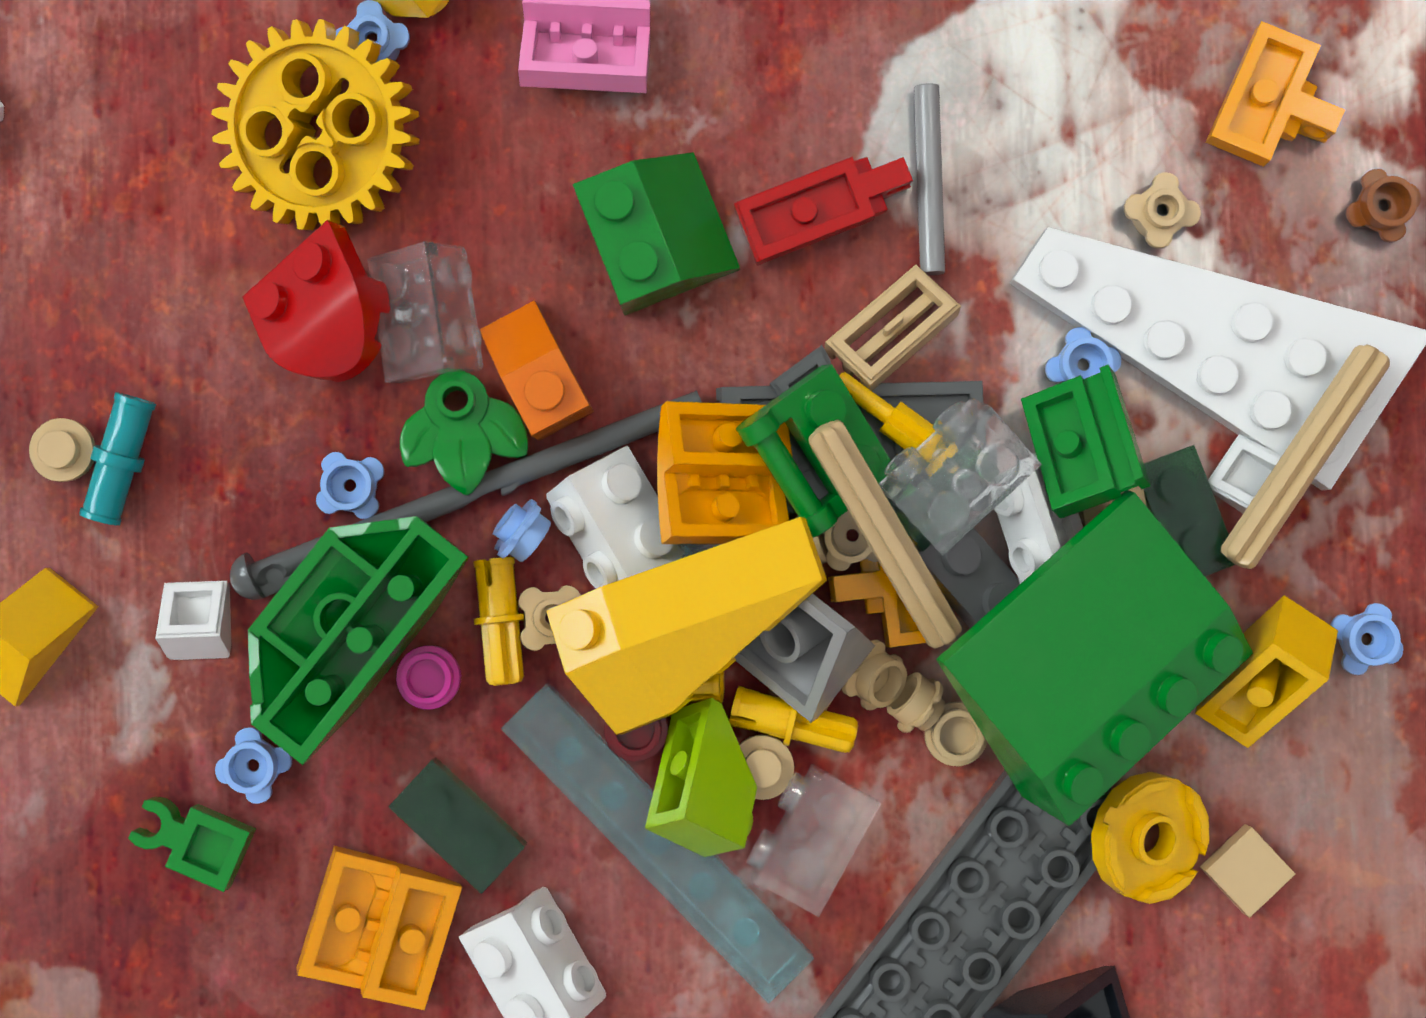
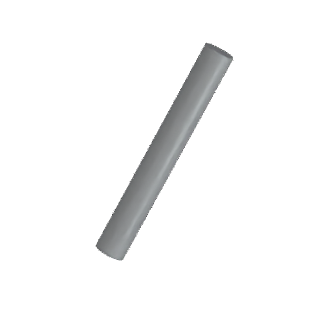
(929, 178)

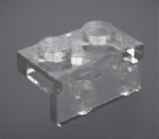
(430, 312)
(957, 473)
(812, 840)

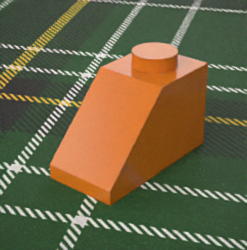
(535, 371)

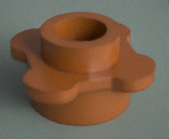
(1397, 192)

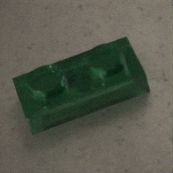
(1187, 508)
(458, 825)

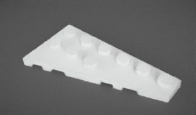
(1219, 341)

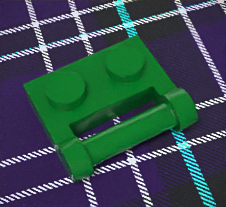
(804, 408)

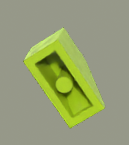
(703, 783)

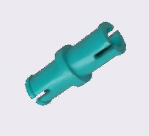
(117, 459)

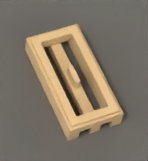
(856, 362)

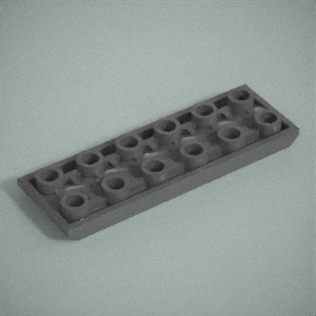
(972, 914)

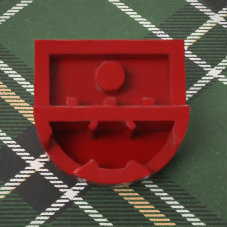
(319, 308)

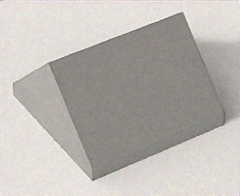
(807, 656)

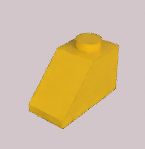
(1287, 665)

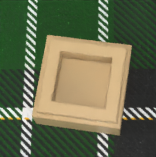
(1247, 870)

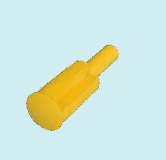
(900, 423)

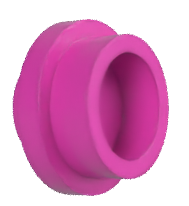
(428, 677)

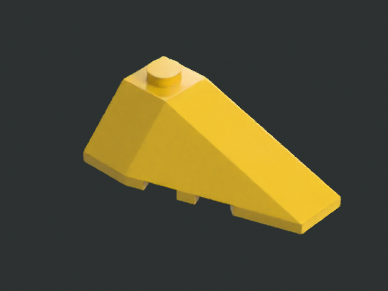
(665, 632)

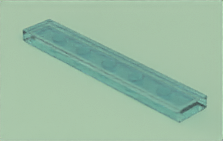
(619, 805)

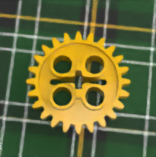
(272, 89)

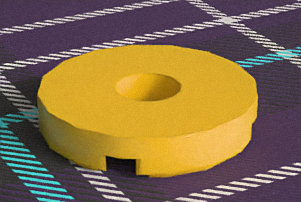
(1121, 833)

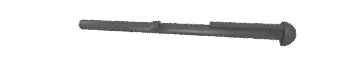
(268, 575)

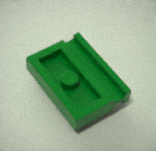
(1084, 442)

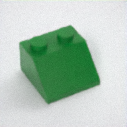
(655, 229)

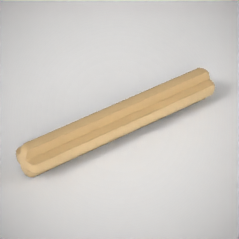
(1305, 456)
(884, 533)

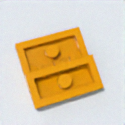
(708, 477)
(379, 928)

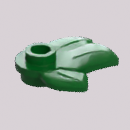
(464, 438)

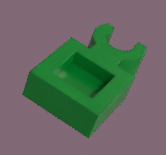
(202, 844)

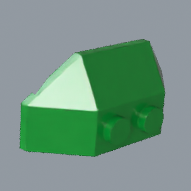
(343, 626)

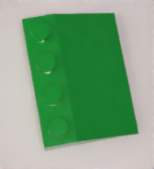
(1094, 658)

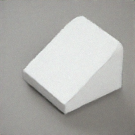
(1242, 472)
(195, 620)

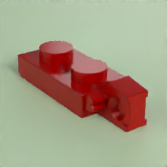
(818, 205)

